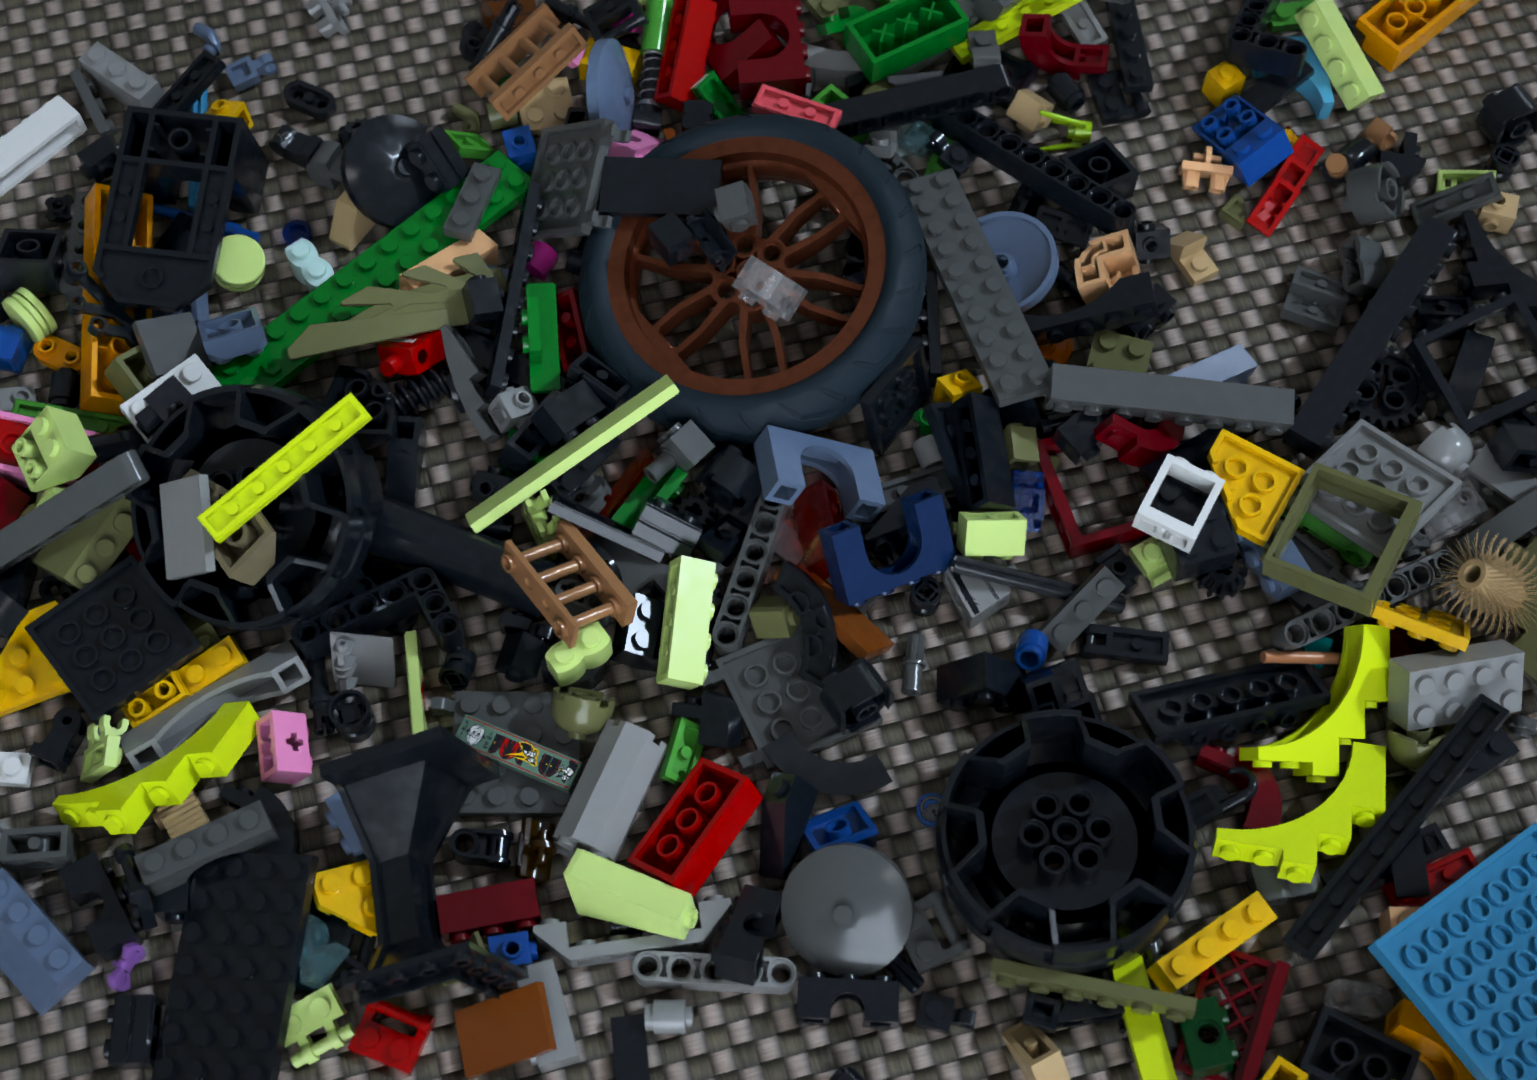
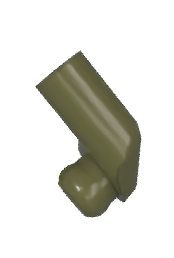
(470, 118)

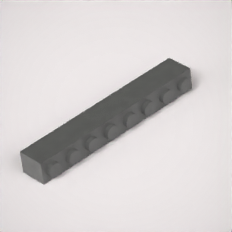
(1170, 398)

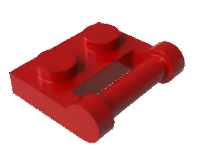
(388, 1045)

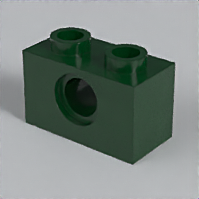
(1214, 1057)

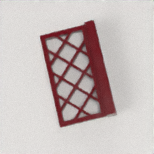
(1262, 1018)

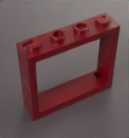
(1073, 541)

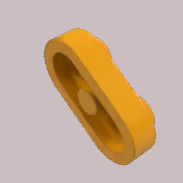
(58, 354)

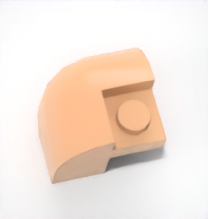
(1104, 264)

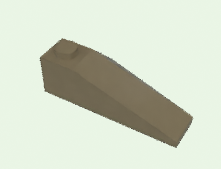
(249, 550)

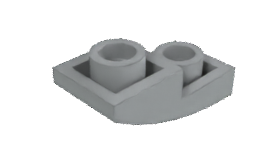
(884, 142)

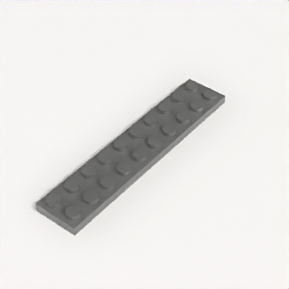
(978, 289)

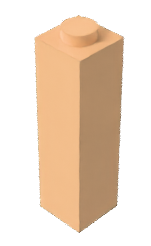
(443, 259)

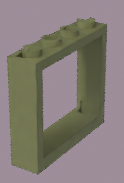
(1357, 491)

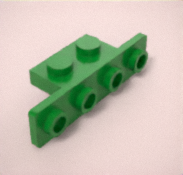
(542, 337)
(667, 487)

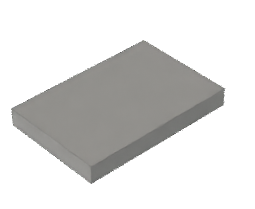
(186, 541)

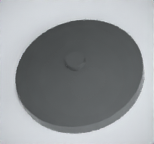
(847, 909)

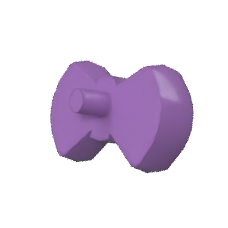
(131, 955)

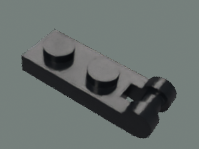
(1125, 644)

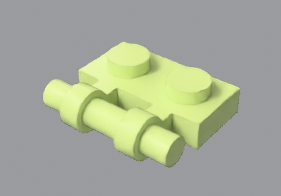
(311, 1014)

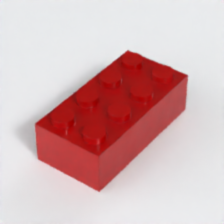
(696, 826)

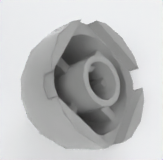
(1449, 450)

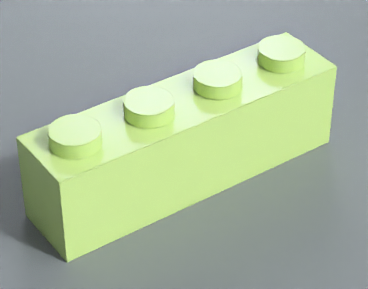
(1339, 53)
(686, 623)

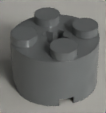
(1373, 193)

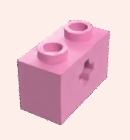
(283, 747)

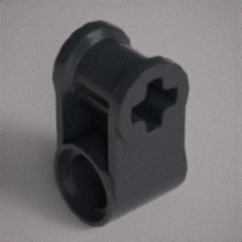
(484, 848)

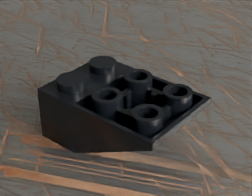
(639, 642)

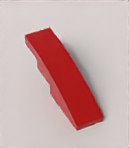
(1284, 186)

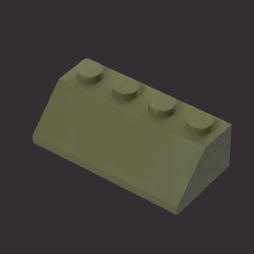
(89, 547)

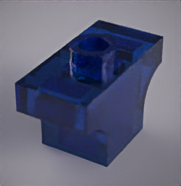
(1029, 497)

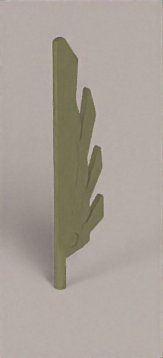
(396, 311)

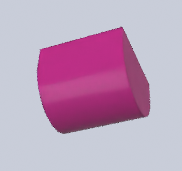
(542, 261)

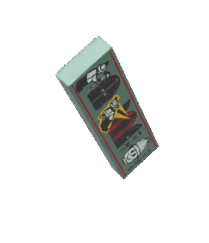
(520, 754)

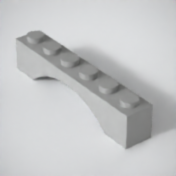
(262, 678)

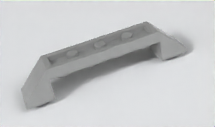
(555, 937)

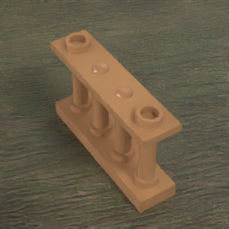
(536, 72)
(581, 560)

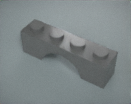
(178, 858)

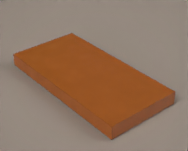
(852, 626)

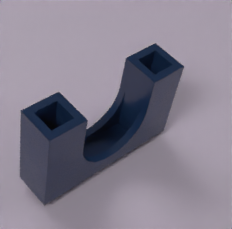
(926, 552)

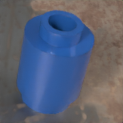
(1031, 649)

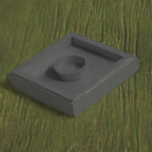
(168, 342)

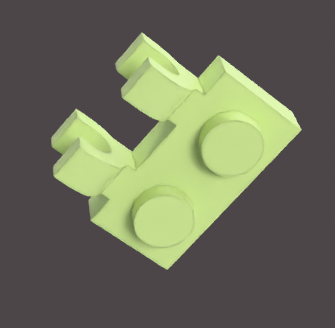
(535, 517)
(103, 750)

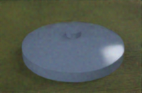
(609, 84)
(1023, 253)

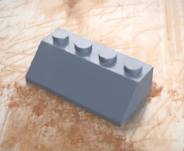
(35, 950)

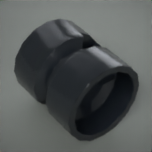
(352, 716)

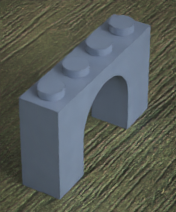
(850, 467)

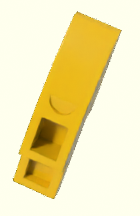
(180, 684)

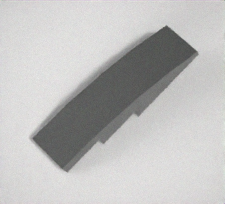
(466, 376)

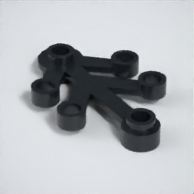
(105, 309)

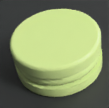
(240, 263)
(29, 314)

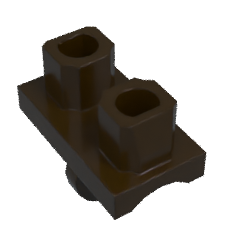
(535, 850)

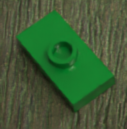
(713, 90)

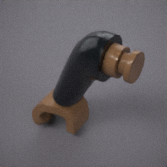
(1359, 151)

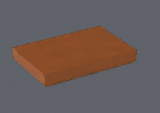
(505, 1030)

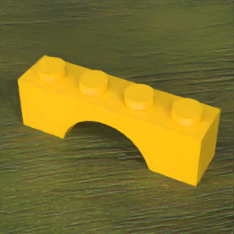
(1211, 943)

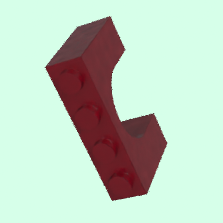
(754, 43)
(784, 70)

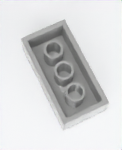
(1442, 685)

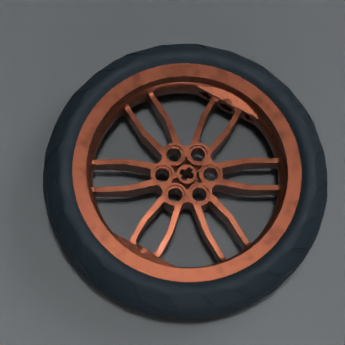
(829, 383)

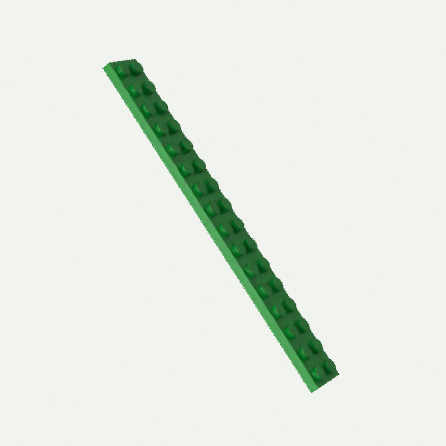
(376, 267)

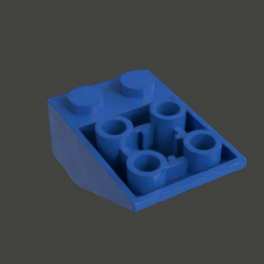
(1244, 139)

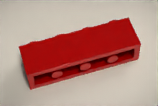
(685, 51)

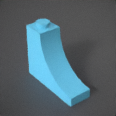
(1315, 89)

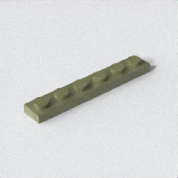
(1105, 992)

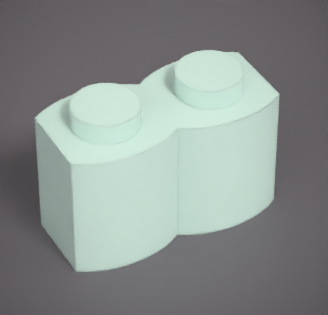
(307, 264)

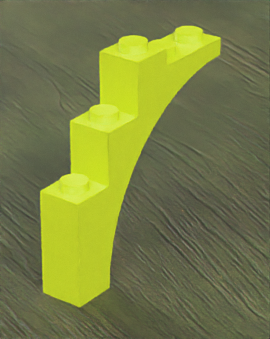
(1356, 687)
(168, 781)
(1326, 829)

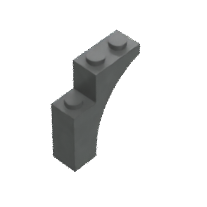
(643, 574)

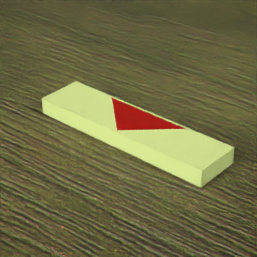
(415, 682)

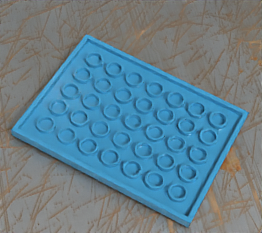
(1474, 962)

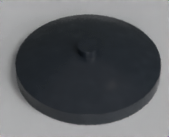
(379, 171)

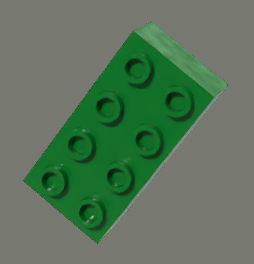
(903, 35)

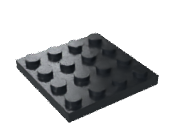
(113, 639)

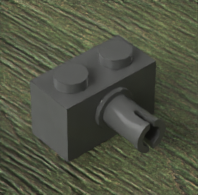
(679, 448)

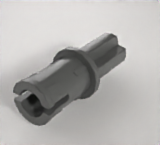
(913, 665)

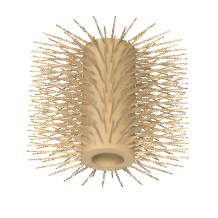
(1491, 585)

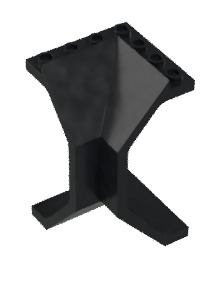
(402, 810)

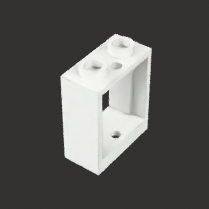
(1167, 527)

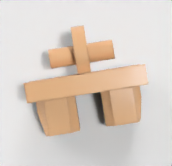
(1192, 171)

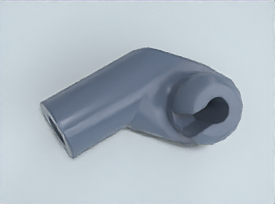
(209, 35)

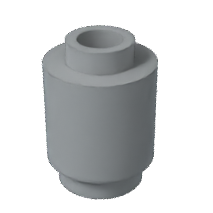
(668, 1016)

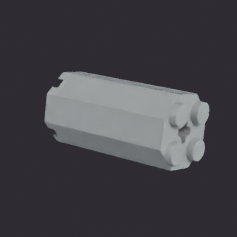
(610, 791)

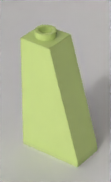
(628, 897)

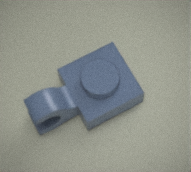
(246, 73)

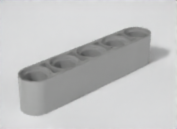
(697, 979)

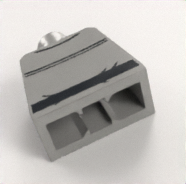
(976, 597)

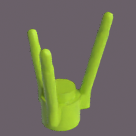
(1077, 130)

